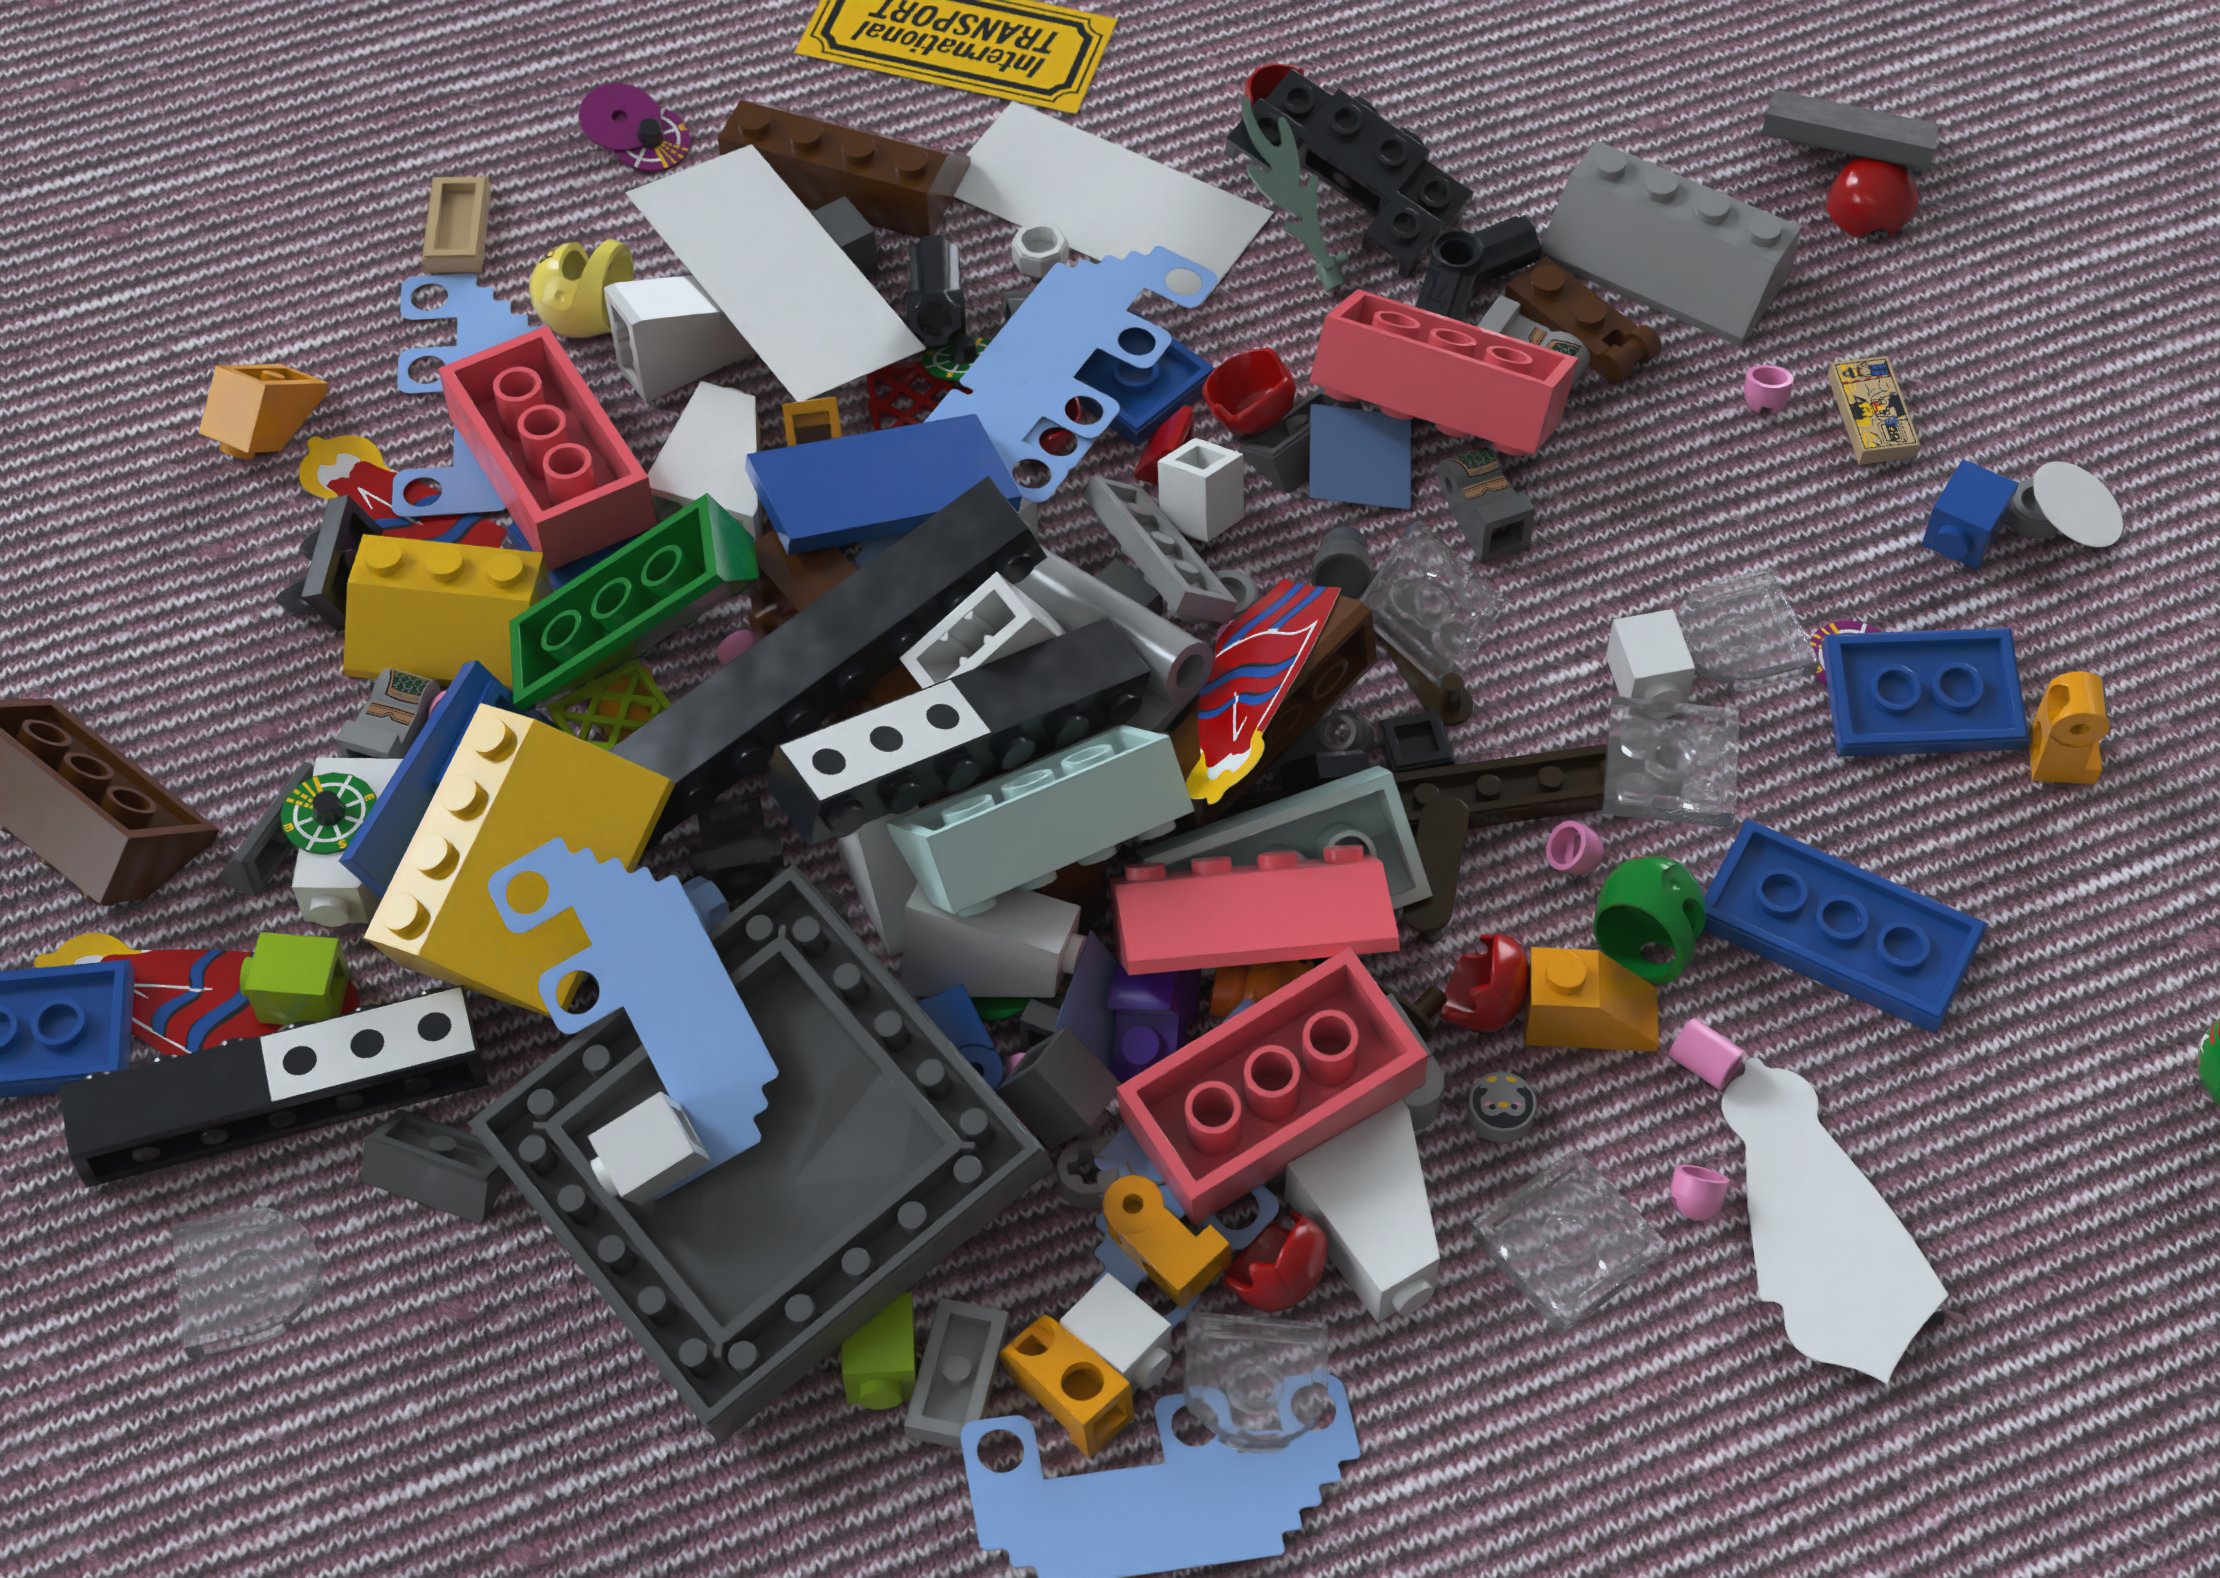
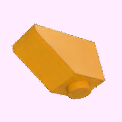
(258, 407)
(1588, 1002)

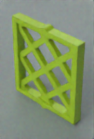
(596, 691)

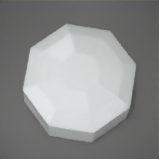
(1039, 248)

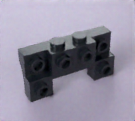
(1363, 160)

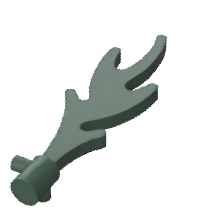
(1284, 191)

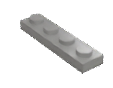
(1160, 552)

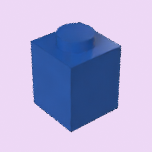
(1969, 514)

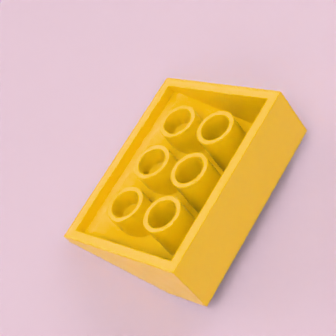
(499, 800)

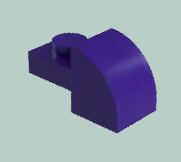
(1151, 1017)

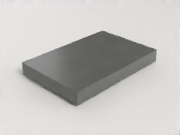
(1850, 129)

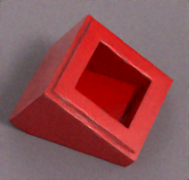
(1163, 441)

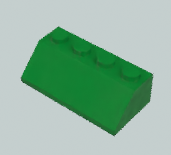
(630, 602)

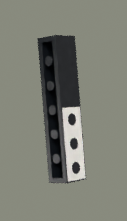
(957, 731)
(272, 1085)

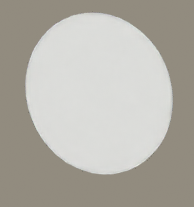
(2078, 504)

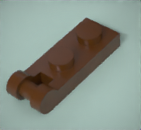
(1566, 305)

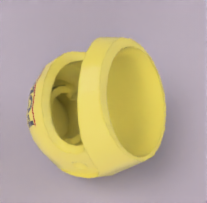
(570, 287)

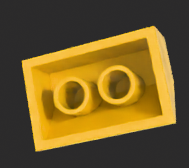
(436, 606)

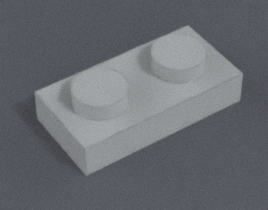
(956, 1371)

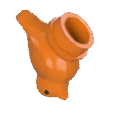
(1251, 982)

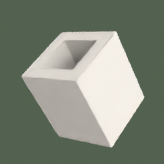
(1202, 489)
(1650, 657)
(647, 1150)
(1122, 1332)

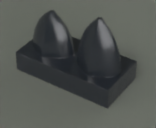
(332, 556)

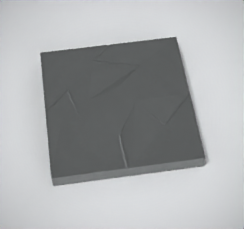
(862, 1181)

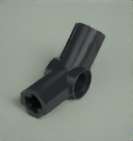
(1467, 260)
(935, 301)

